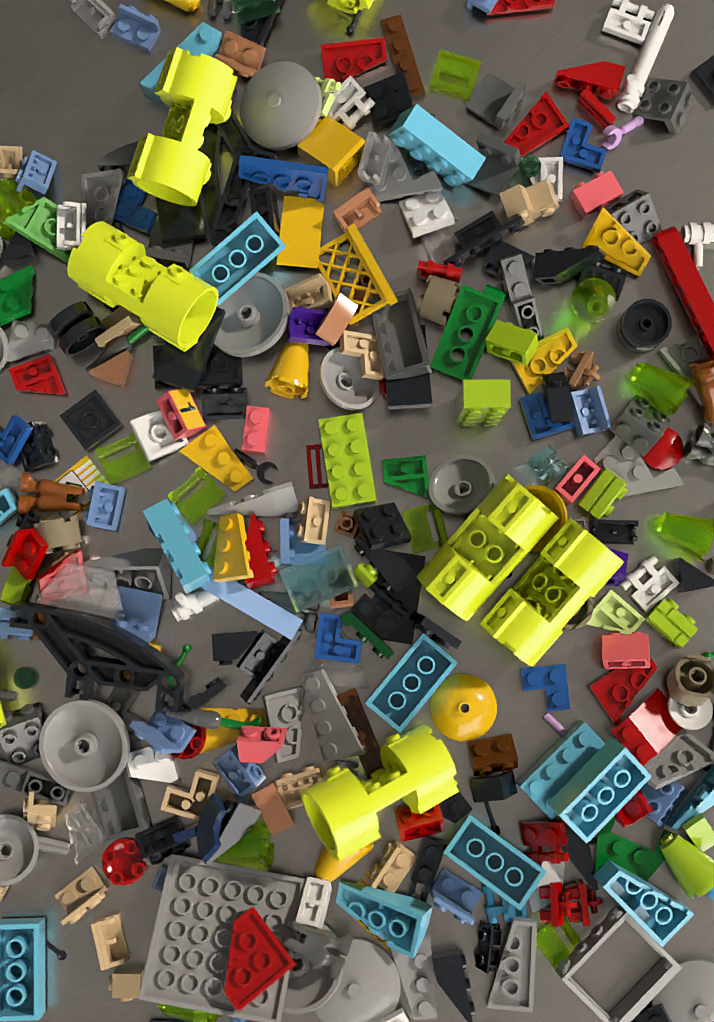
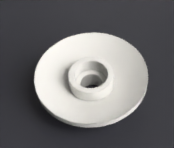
(699, 716)

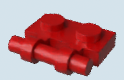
(446, 271)
(545, 834)

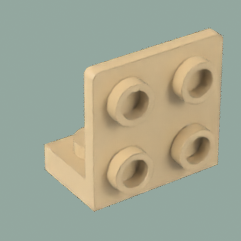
(393, 868)
(82, 892)

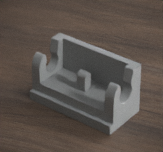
(94, 14)
(375, 159)

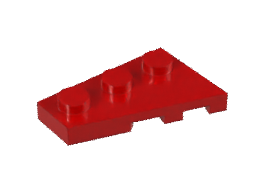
(514, 6)
(352, 57)
(538, 126)
(619, 688)

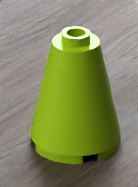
(689, 864)

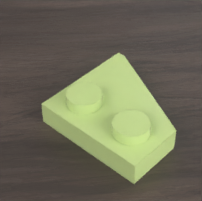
(615, 615)

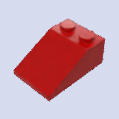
(646, 727)

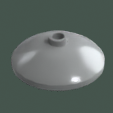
(357, 391)
(455, 477)
(23, 846)

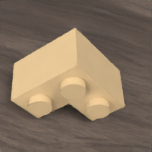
(530, 201)
(191, 801)

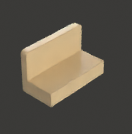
(117, 324)

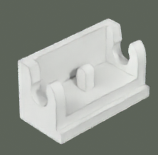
(70, 225)
(314, 902)

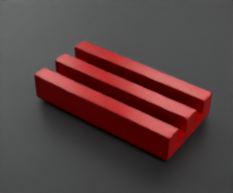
(596, 109)
(316, 447)

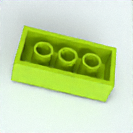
(482, 402)
(346, 461)

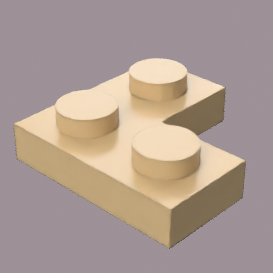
(367, 349)

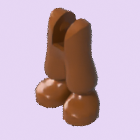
(704, 384)
(51, 498)

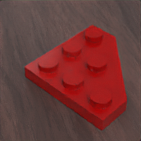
(254, 960)

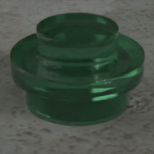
(530, 166)
(24, 677)

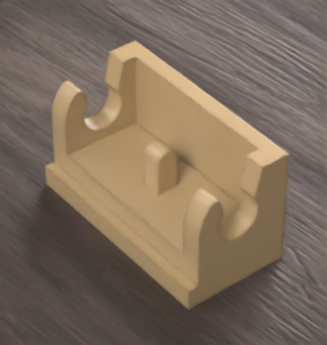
(110, 941)

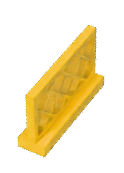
(366, 261)

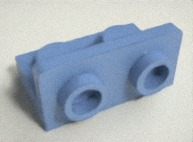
(136, 28)
(36, 172)
(239, 776)

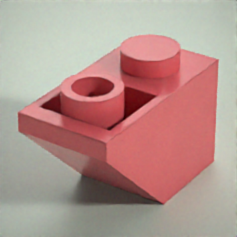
(259, 743)

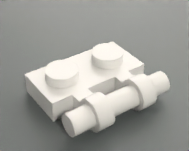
(627, 25)
(345, 99)
(654, 588)

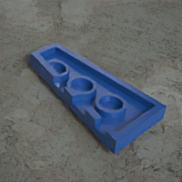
(285, 175)

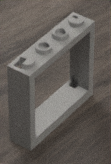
(642, 993)

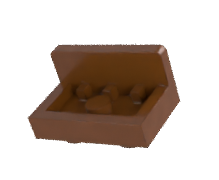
(493, 755)

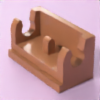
(357, 210)
(273, 809)

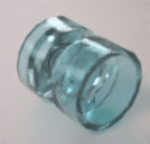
(548, 464)

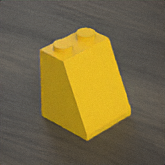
(332, 147)

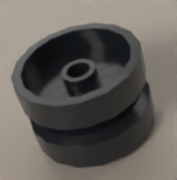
(656, 326)
(75, 328)

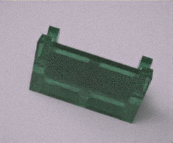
(254, 9)

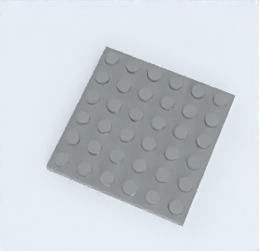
(195, 935)

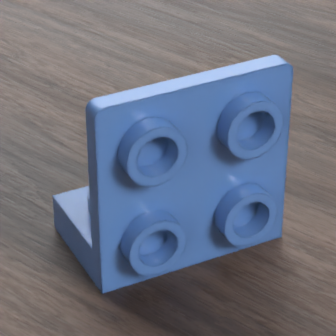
(290, 549)
(140, 612)
(164, 732)
(663, 801)
(455, 895)

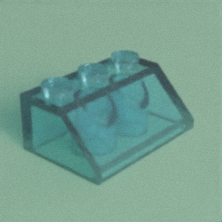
(317, 578)

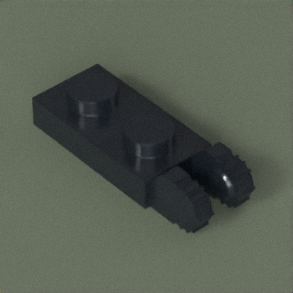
(426, 866)

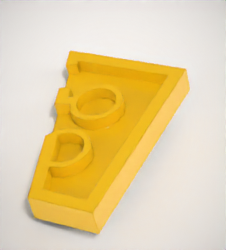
(546, 359)

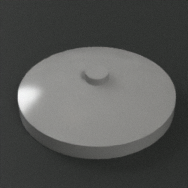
(281, 105)
(253, 317)
(84, 745)
(309, 984)
(367, 986)
(689, 993)

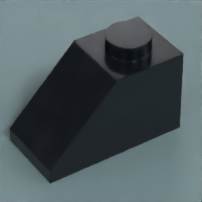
(500, 251)
(557, 397)
(231, 645)

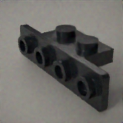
(480, 234)
(262, 660)

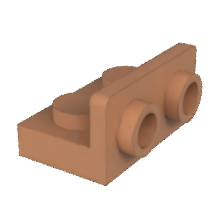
(241, 54)

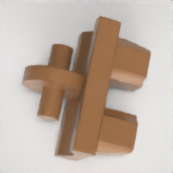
(584, 372)

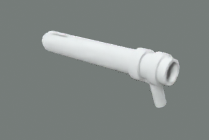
(634, 85)
(698, 236)
(196, 601)

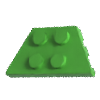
(39, 225)

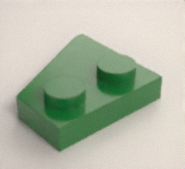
(407, 474)

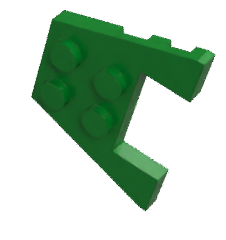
(626, 853)

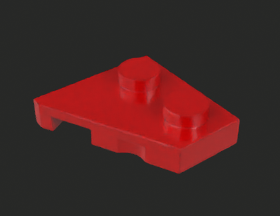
(38, 376)

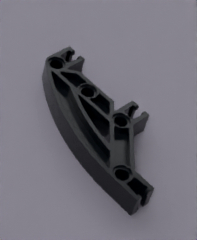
(218, 214)
(62, 638)

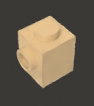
(126, 983)

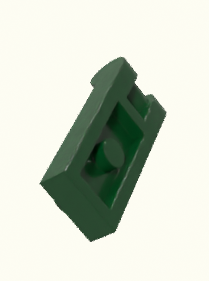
(366, 634)

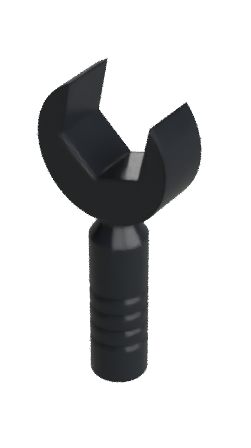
(254, 465)

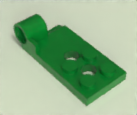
(472, 311)

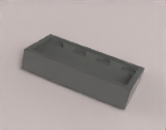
(401, 338)
(121, 807)

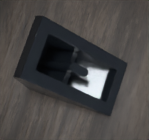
(19, 251)
(690, 577)
(493, 787)

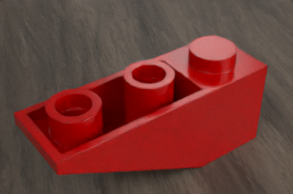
(600, 78)
(259, 560)

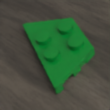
(16, 295)

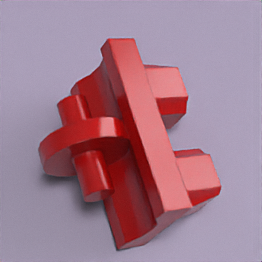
(558, 900)
(581, 913)

